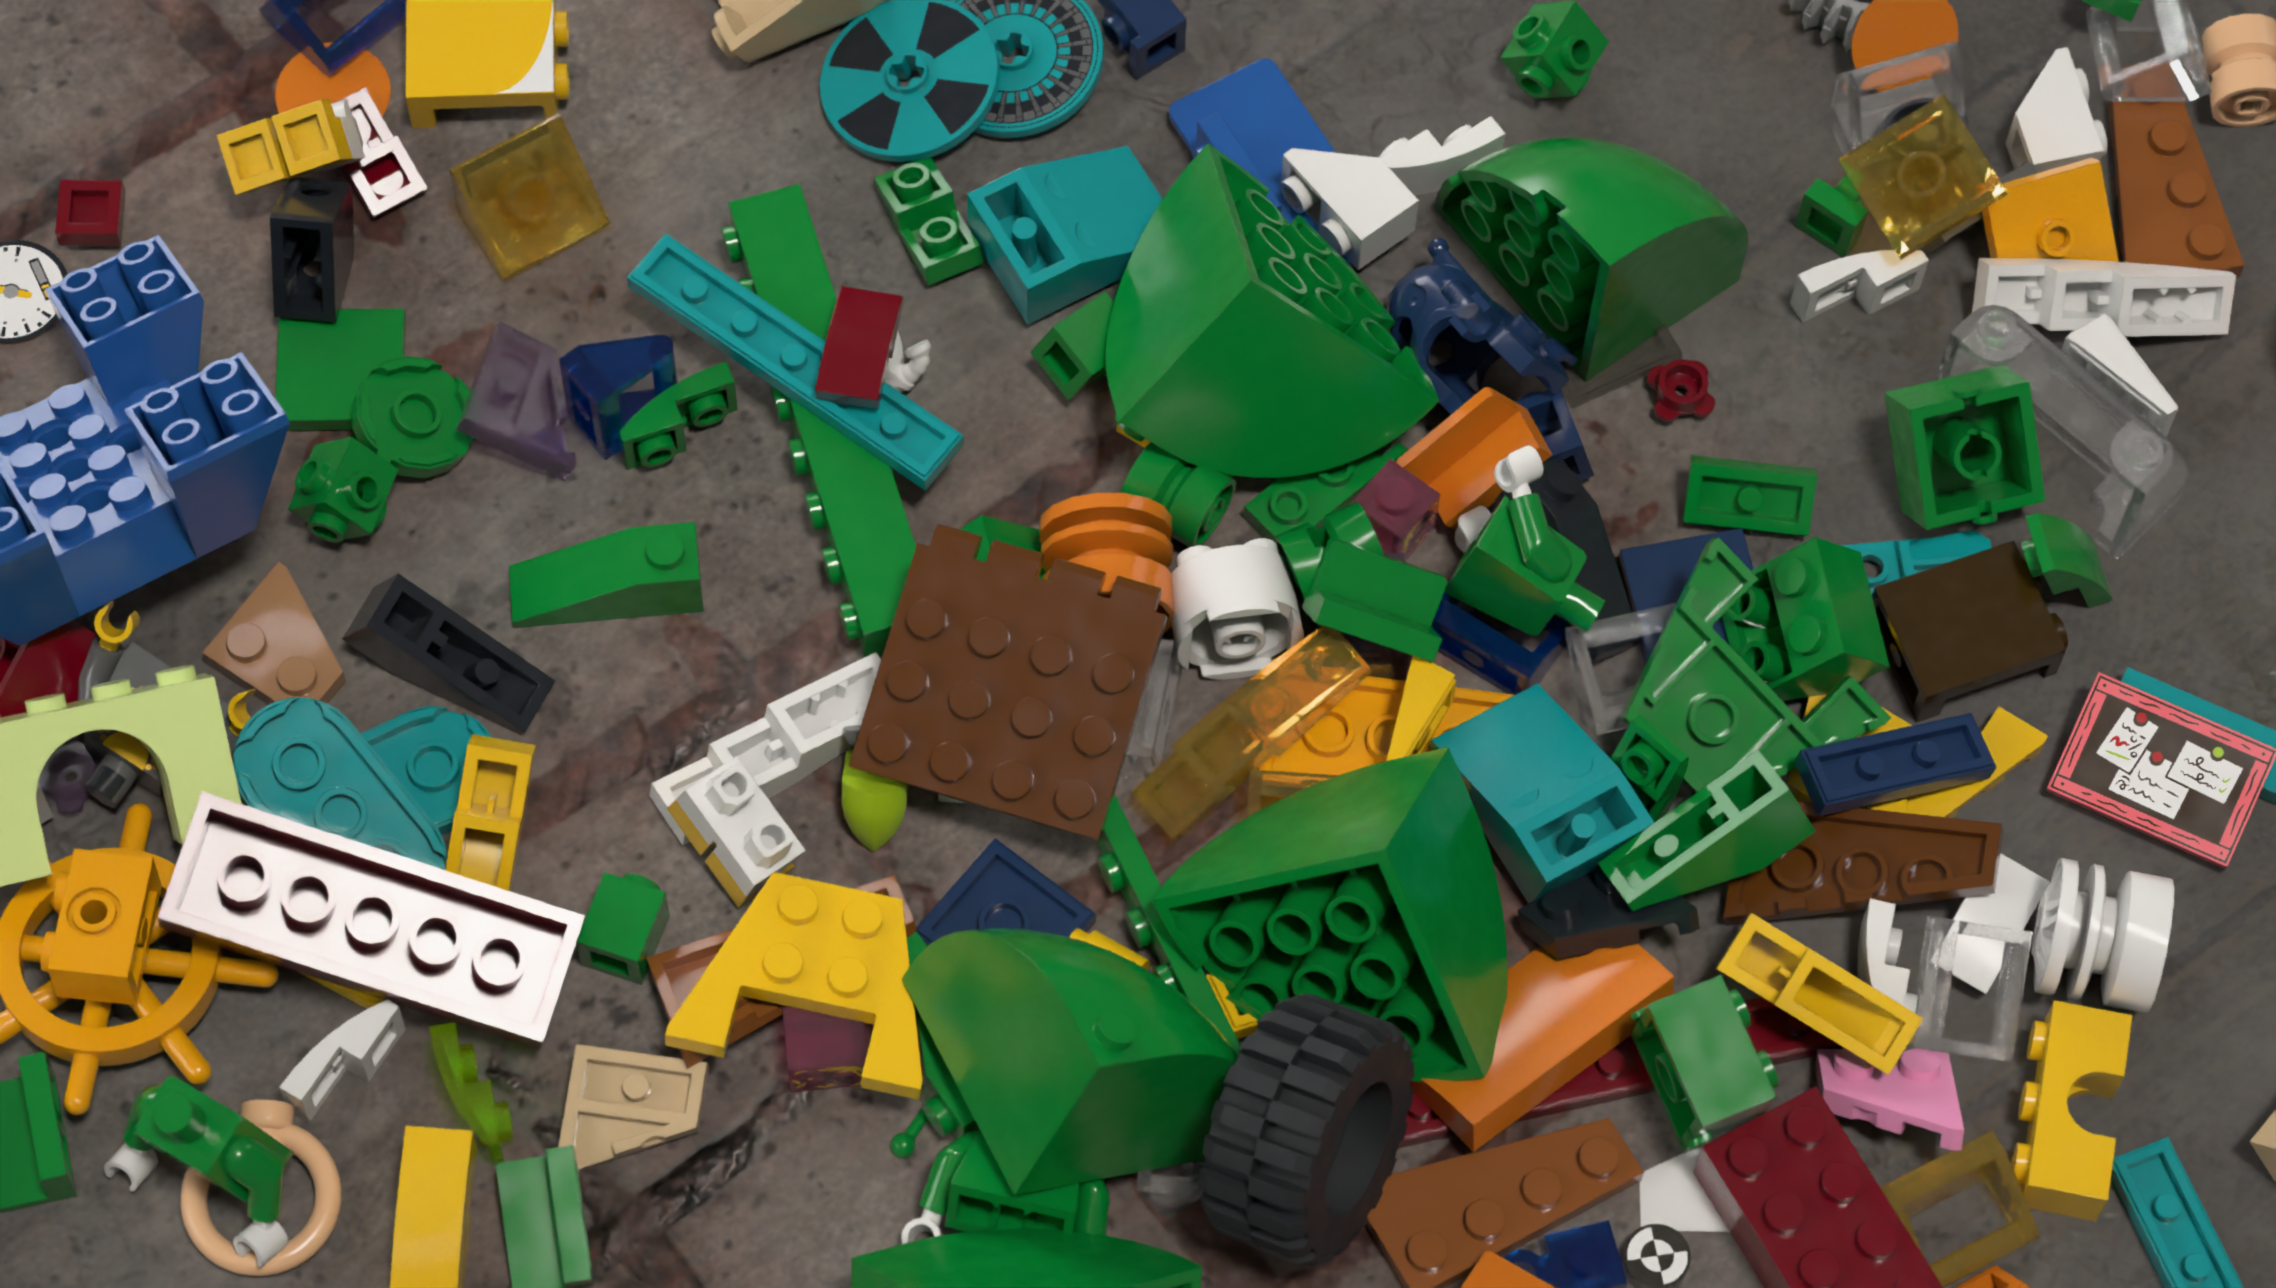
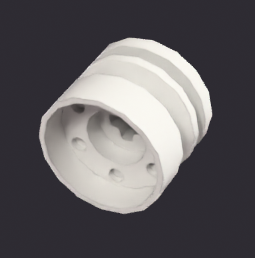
(2103, 935)

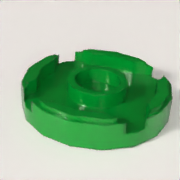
(411, 416)

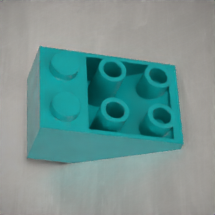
(1062, 226)
(1543, 791)

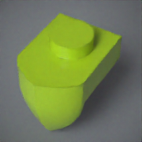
(872, 805)

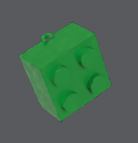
(1965, 447)
(1704, 1061)

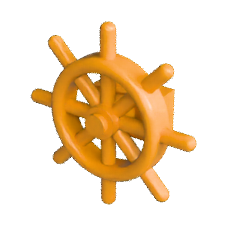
(99, 956)

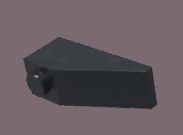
(1577, 518)
(447, 654)

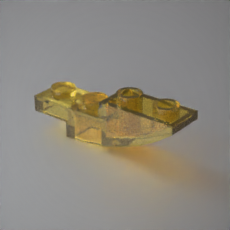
(1249, 728)

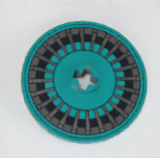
(1058, 65)

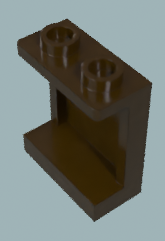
(1966, 627)

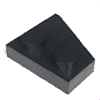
(1595, 916)

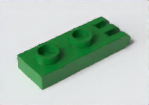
(1312, 496)

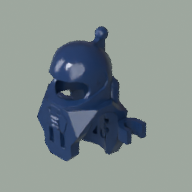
(1449, 306)

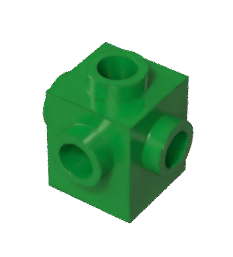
(1554, 50)
(342, 490)

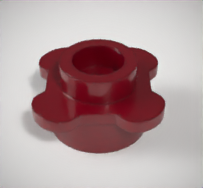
(1686, 375)

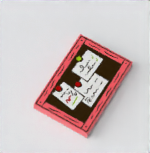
(2162, 770)

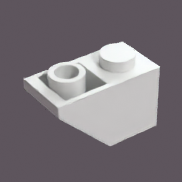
(2055, 120)
(1351, 199)

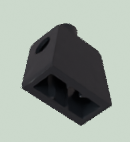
(307, 226)

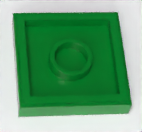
(327, 361)

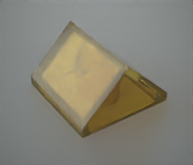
(1922, 176)
(527, 197)

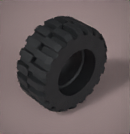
(1307, 1129)

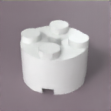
(1233, 608)

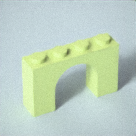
(172, 719)

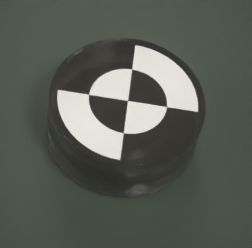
(1656, 1257)

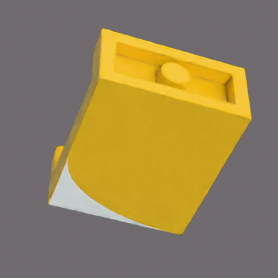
(484, 56)

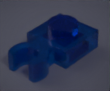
(1576, 1259)

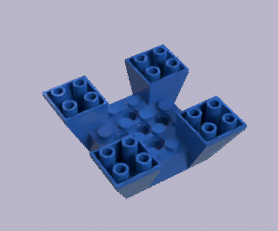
(135, 460)

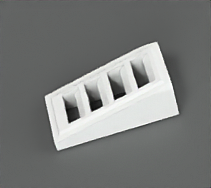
(2116, 364)

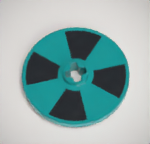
(935, 111)

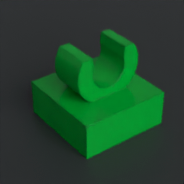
(1832, 215)

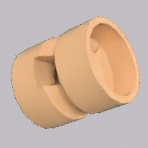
(2242, 69)

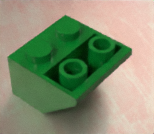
(1808, 621)

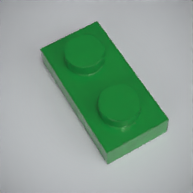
(1749, 495)

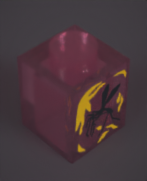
(1399, 508)
(824, 1050)

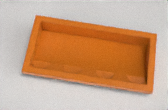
(1551, 1029)

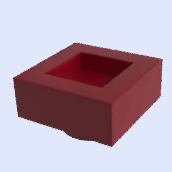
(90, 212)

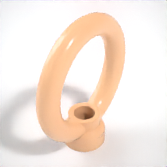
(276, 1120)

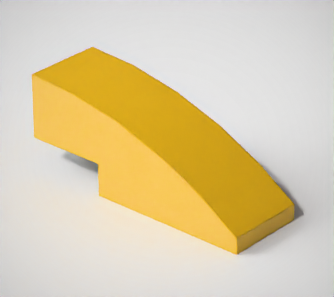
(490, 810)
(1819, 993)
(433, 1208)

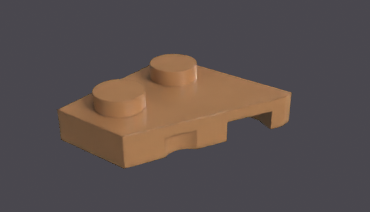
(276, 645)

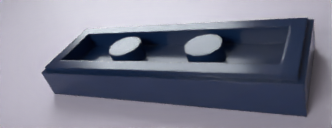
(1894, 764)

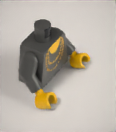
(121, 754)

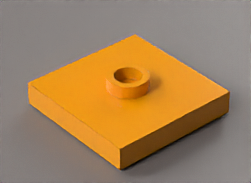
(2053, 216)

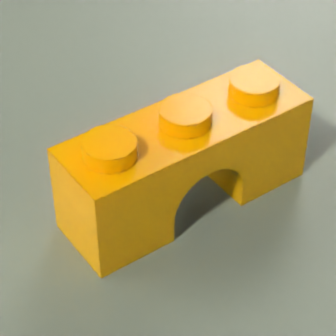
(2061, 1163)

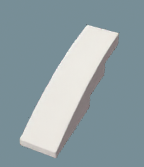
(2134, 295)
(789, 742)

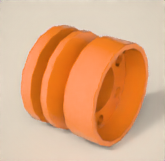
(1115, 535)

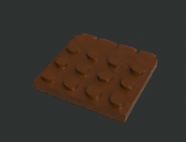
(1011, 682)

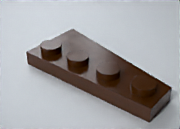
(1869, 857)

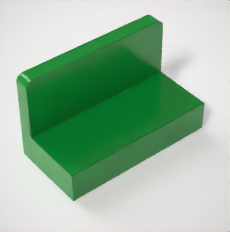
(1376, 599)
(33, 1138)
(545, 1221)

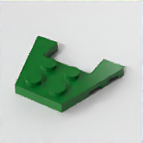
(1715, 702)

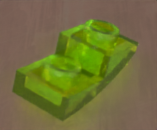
(470, 1099)

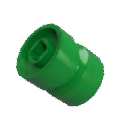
(1192, 495)
(1305, 543)

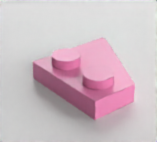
(1915, 1092)

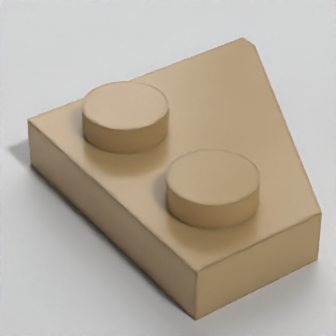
(629, 1103)

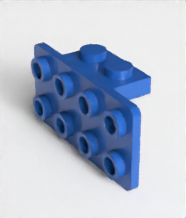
(1252, 121)

